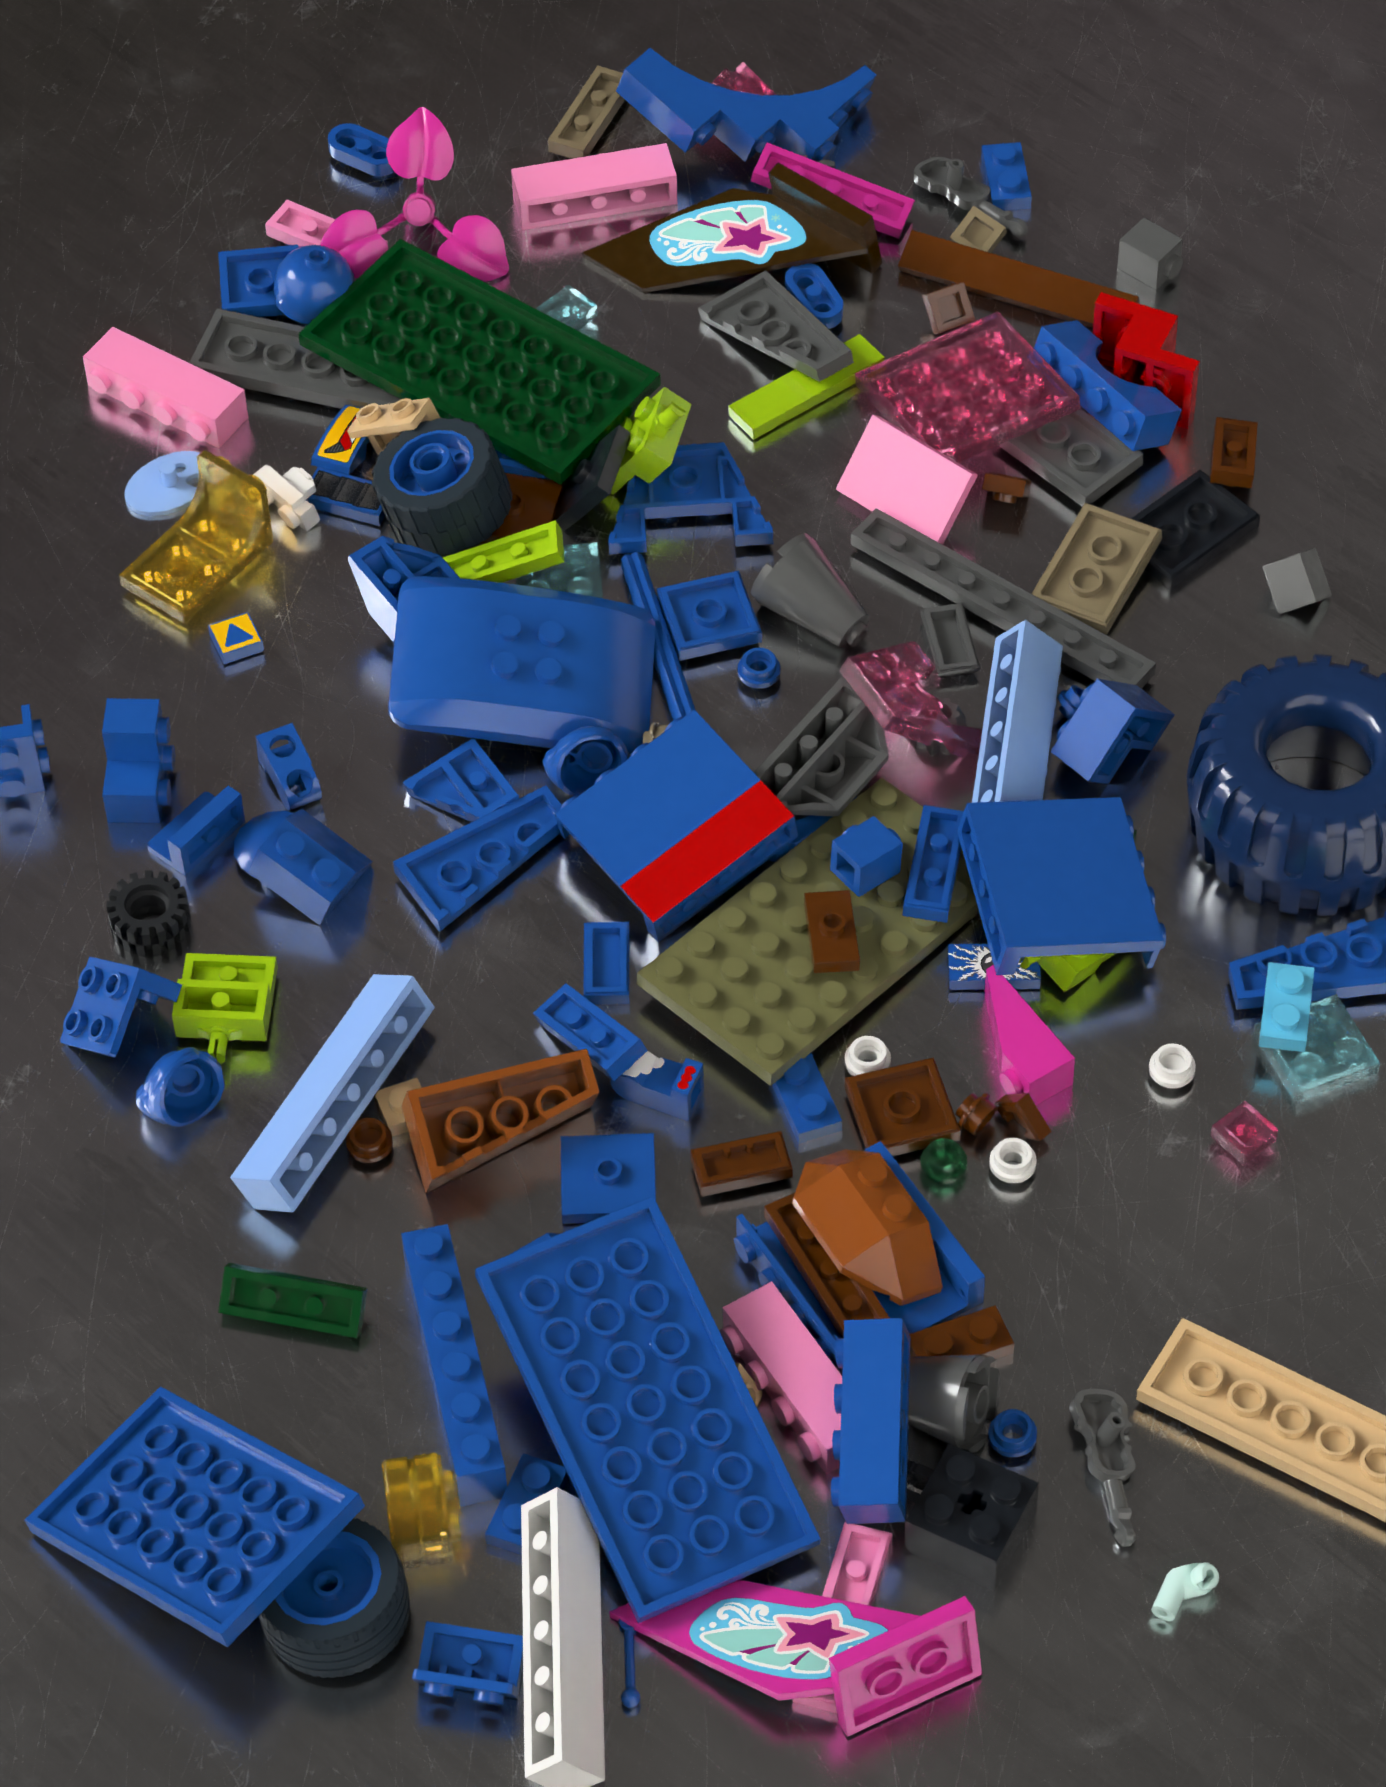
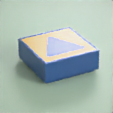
(235, 638)

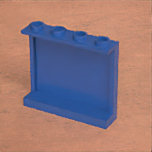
(1059, 880)

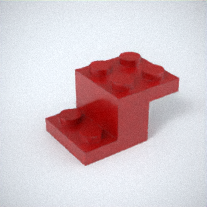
(1142, 350)

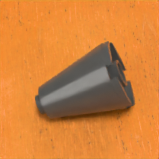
(811, 593)
(954, 1397)

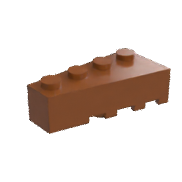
(487, 1114)

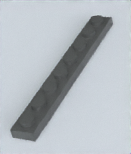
(997, 599)

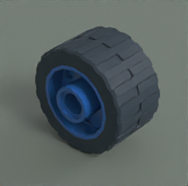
(442, 486)

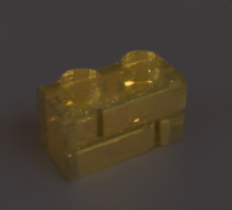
(418, 1510)

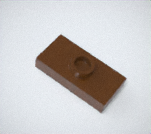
(831, 931)
(741, 1163)

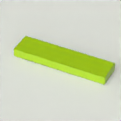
(798, 392)

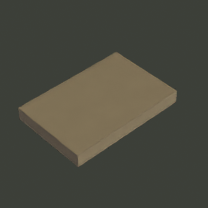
(1097, 566)

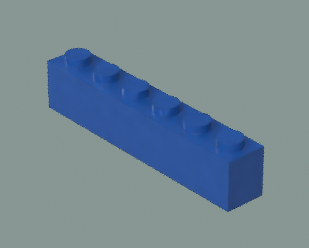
(454, 1365)

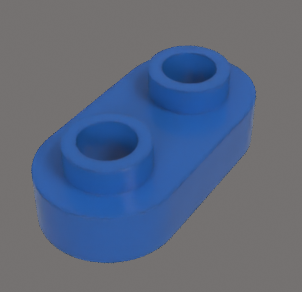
(360, 149)
(815, 292)

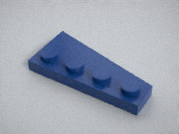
(472, 860)
(1343, 963)

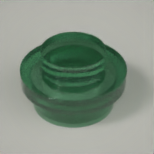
(943, 1161)

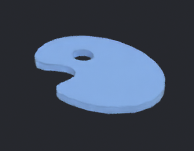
(159, 488)

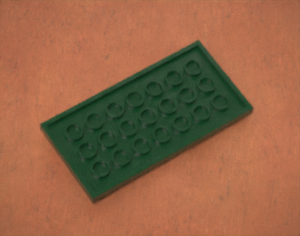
(480, 359)

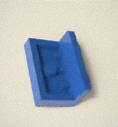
(21, 758)
(470, 1661)

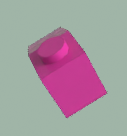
(1025, 1047)

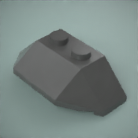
(827, 755)

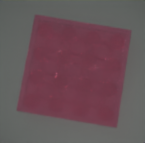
(969, 389)

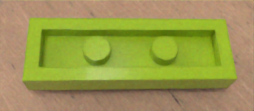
(511, 555)

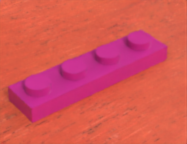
(887, 207)

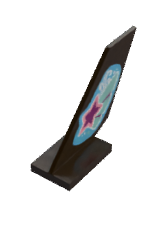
(742, 236)

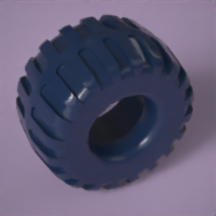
(1277, 836)

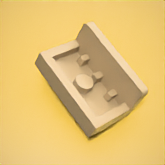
(387, 421)

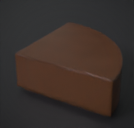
(1024, 1112)

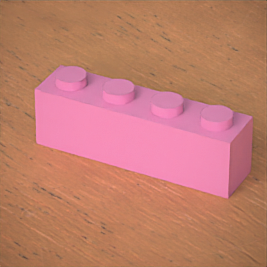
(594, 186)
(165, 387)
(788, 1366)

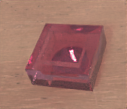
(1244, 1132)

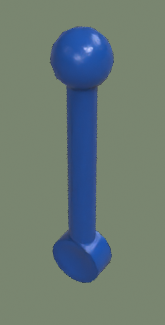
(630, 1696)

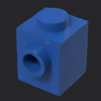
(866, 855)

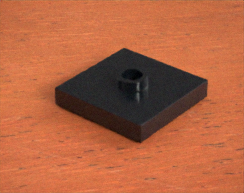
(592, 478)

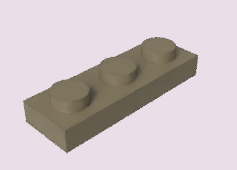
(587, 115)

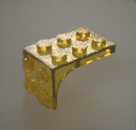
(208, 545)

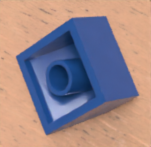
(308, 865)

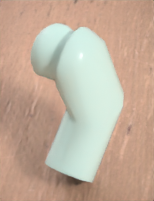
(1183, 1584)

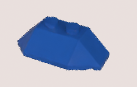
(383, 568)

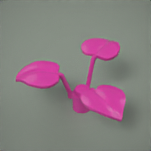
(420, 150)

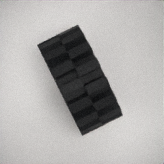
(145, 893)

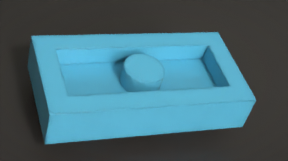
(1286, 1007)

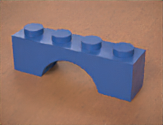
(1132, 412)

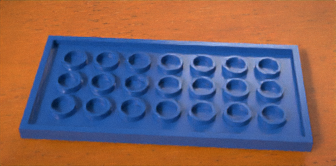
(646, 1409)

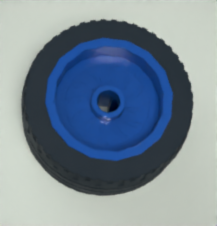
(342, 1606)

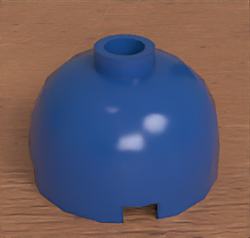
(310, 281)

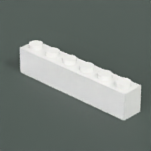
(561, 1643)

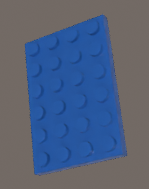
(195, 1515)

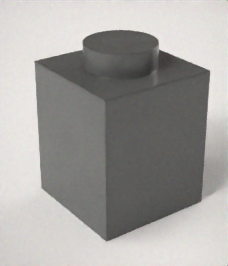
(1150, 254)

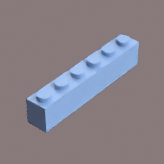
(1018, 716)
(332, 1093)

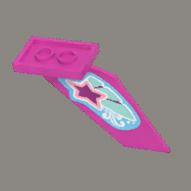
(822, 1645)

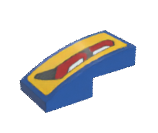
(336, 448)

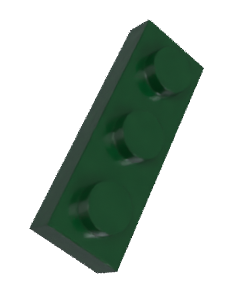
(292, 1300)

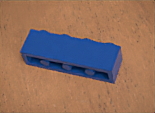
(873, 1421)

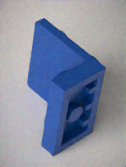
(107, 1001)

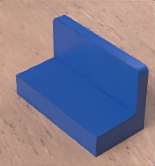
(198, 829)

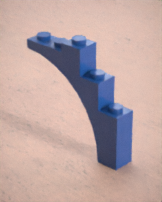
(695, 110)

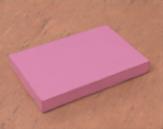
(906, 479)

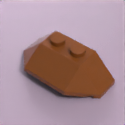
(869, 1224)

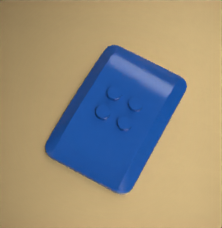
(519, 662)

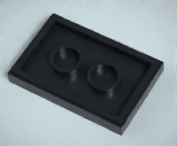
(1196, 526)

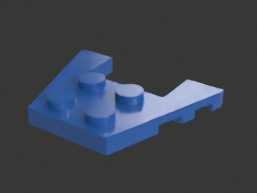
(695, 484)

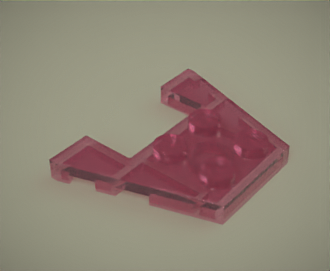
(891, 691)

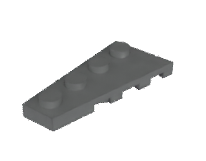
(777, 325)

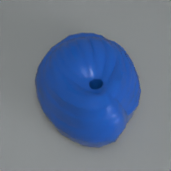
(583, 757)
(181, 1087)

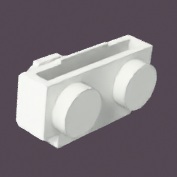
(290, 495)

